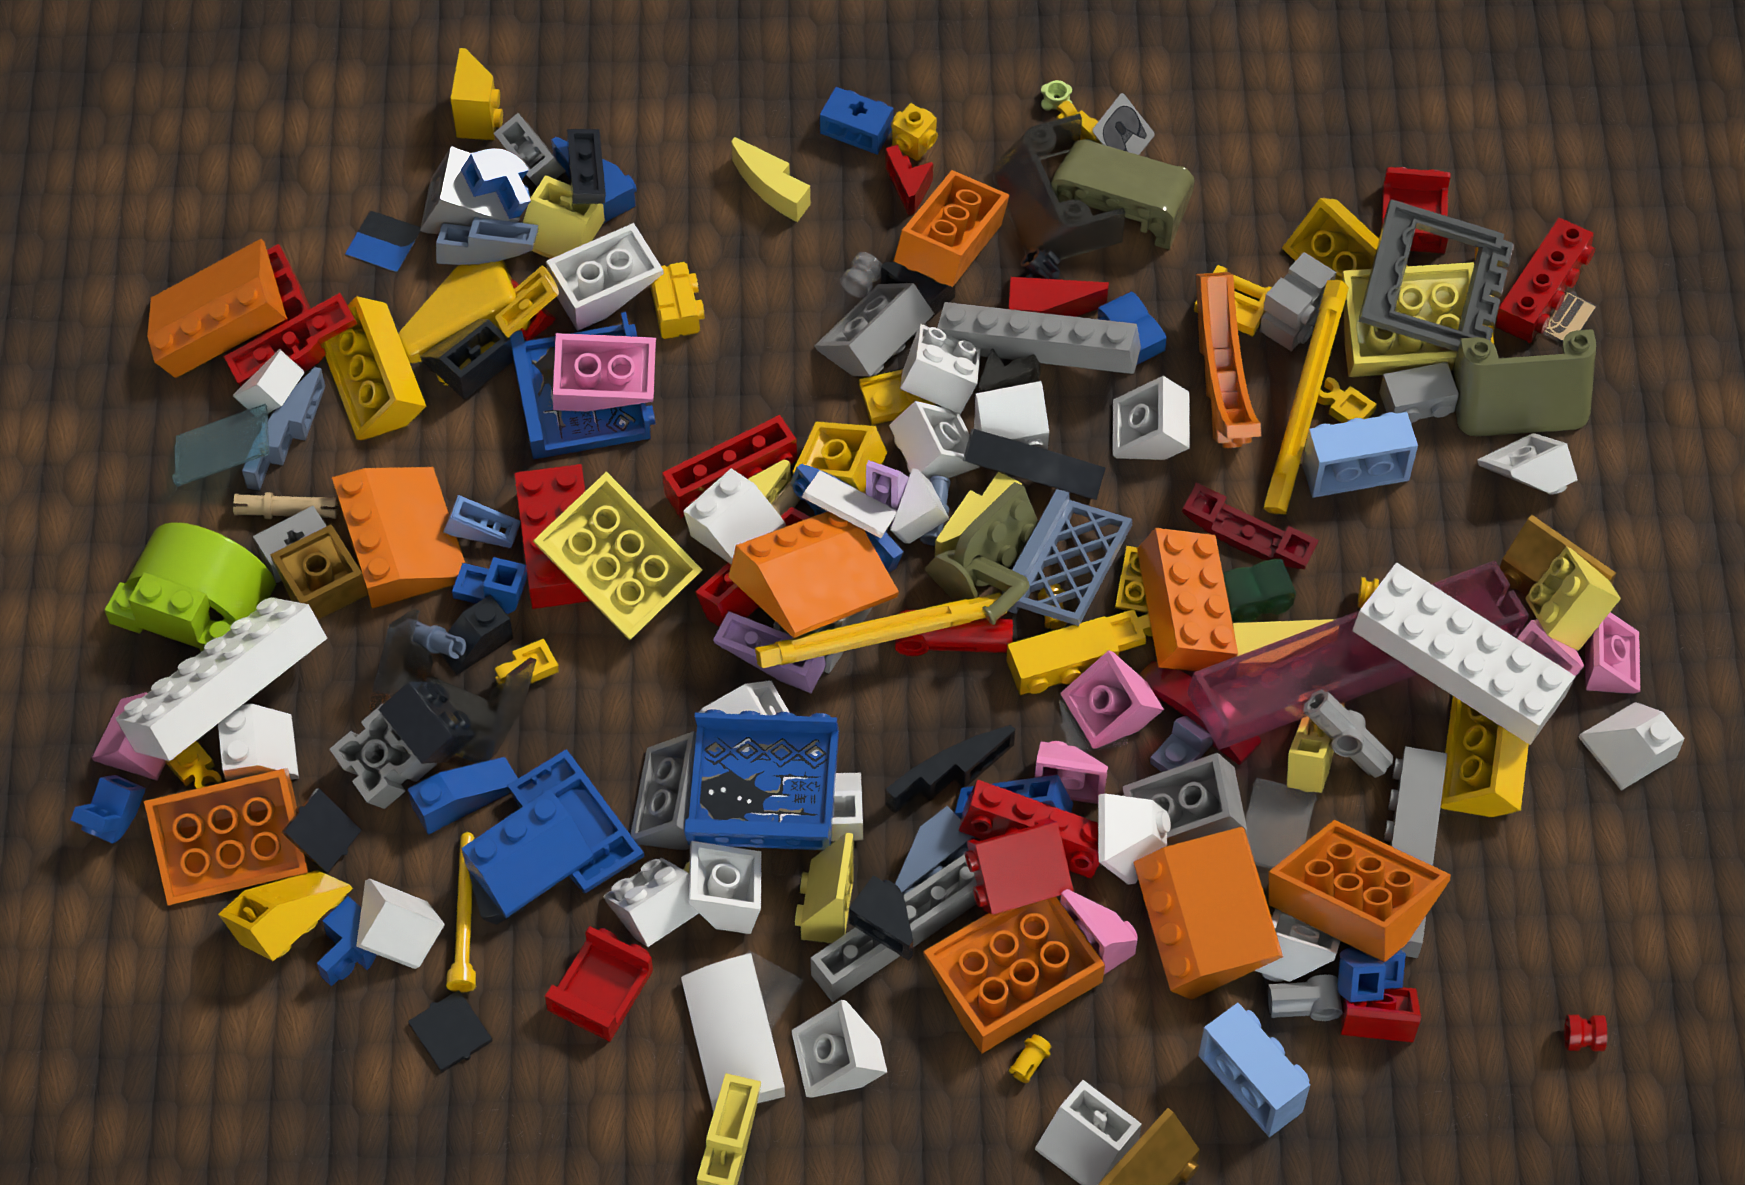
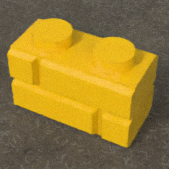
(675, 301)

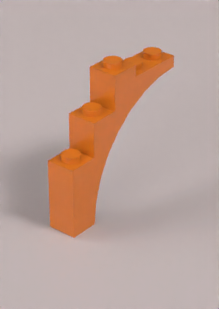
(1232, 411)

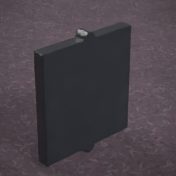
(321, 831)
(450, 1031)

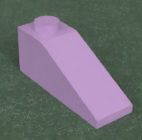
(885, 484)
(742, 637)

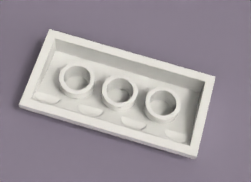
(732, 1026)

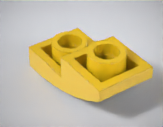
(1131, 587)

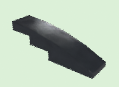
(1033, 464)
(959, 763)

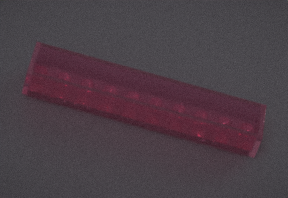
(1275, 681)

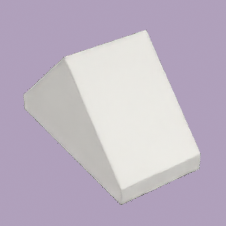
(270, 383)
(918, 510)

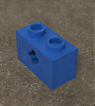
(856, 120)

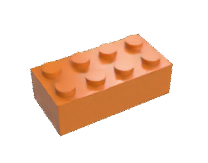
(951, 228)
(1186, 599)

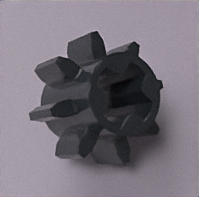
(1040, 264)

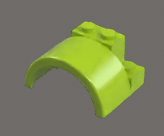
(183, 576)

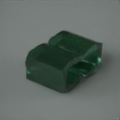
(1259, 590)

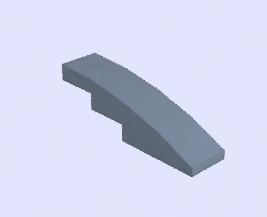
(287, 422)

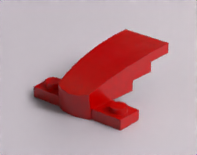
(300, 334)

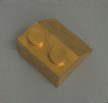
(320, 572)

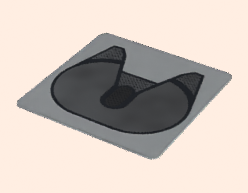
(1123, 127)

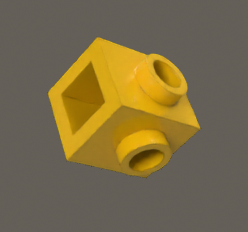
(914, 131)

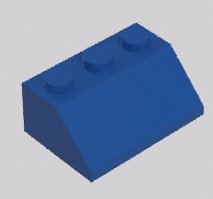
(527, 853)

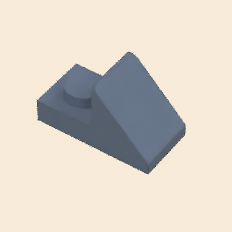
(1183, 746)

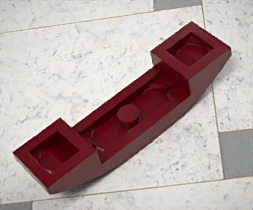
(1246, 532)
(1172, 687)

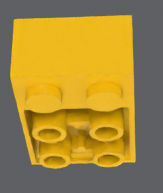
(279, 912)

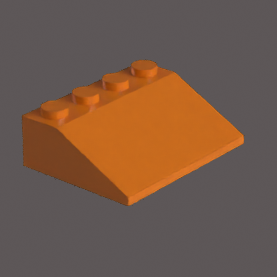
(214, 310)
(398, 531)
(812, 573)
(225, 836)
(1356, 889)
(1207, 911)
(1014, 969)

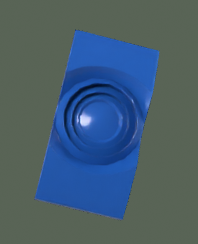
(602, 830)

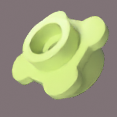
(1055, 89)

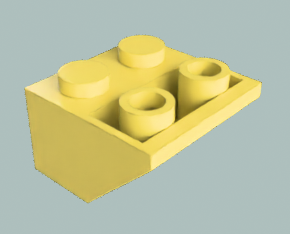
(559, 222)
(1571, 599)

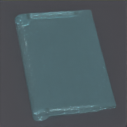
(221, 445)

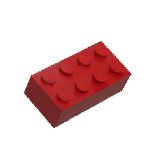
(541, 500)

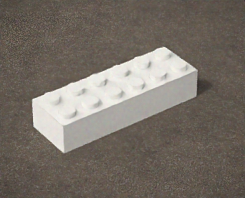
(1463, 653)
(220, 678)

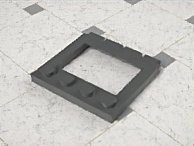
(1390, 266)

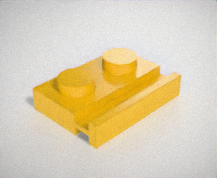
(885, 398)

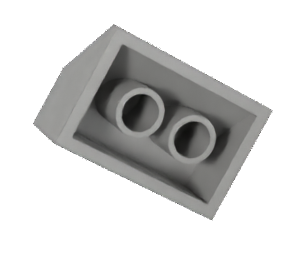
(876, 329)
(665, 794)

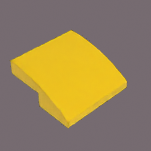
(532, 296)

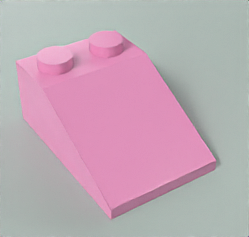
(602, 371)

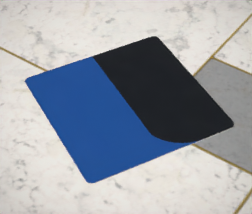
(383, 241)

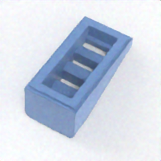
(464, 519)

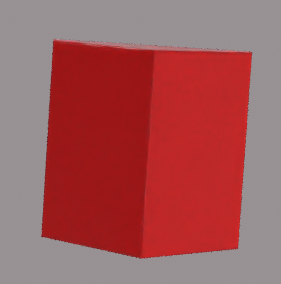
(1388, 1019)

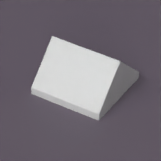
(396, 924)

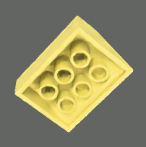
(1426, 293)
(617, 555)

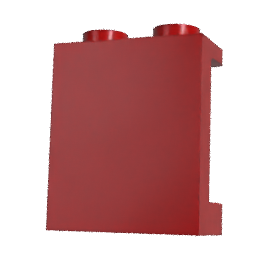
(1423, 190)
(1019, 867)
(601, 983)

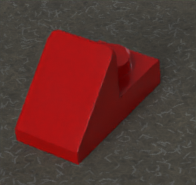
(909, 182)

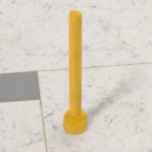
(461, 974)

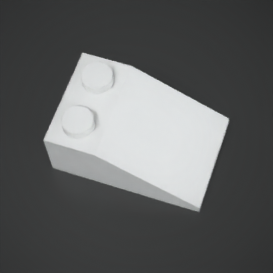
(603, 275)

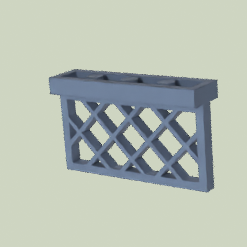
(1043, 542)

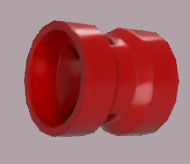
(1584, 1032)

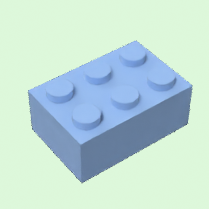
(1359, 454)
(1254, 1069)

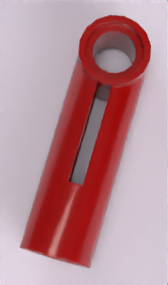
(969, 637)

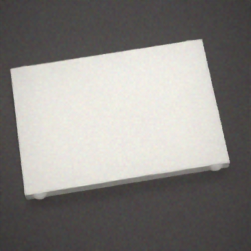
(850, 504)

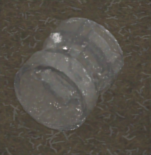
(860, 277)

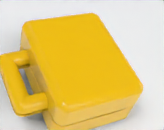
(462, 298)

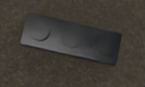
(586, 166)

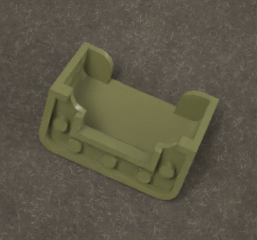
(1119, 179)
(1524, 392)

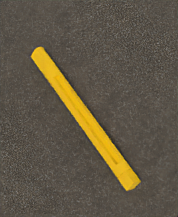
(1306, 397)
(873, 631)

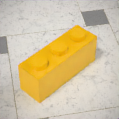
(1058, 655)

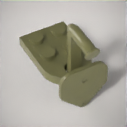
(987, 552)

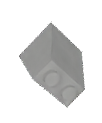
(451, 199)

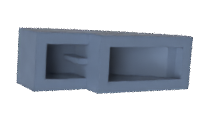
(484, 241)

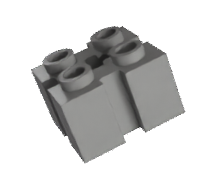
(1295, 302)
(378, 760)

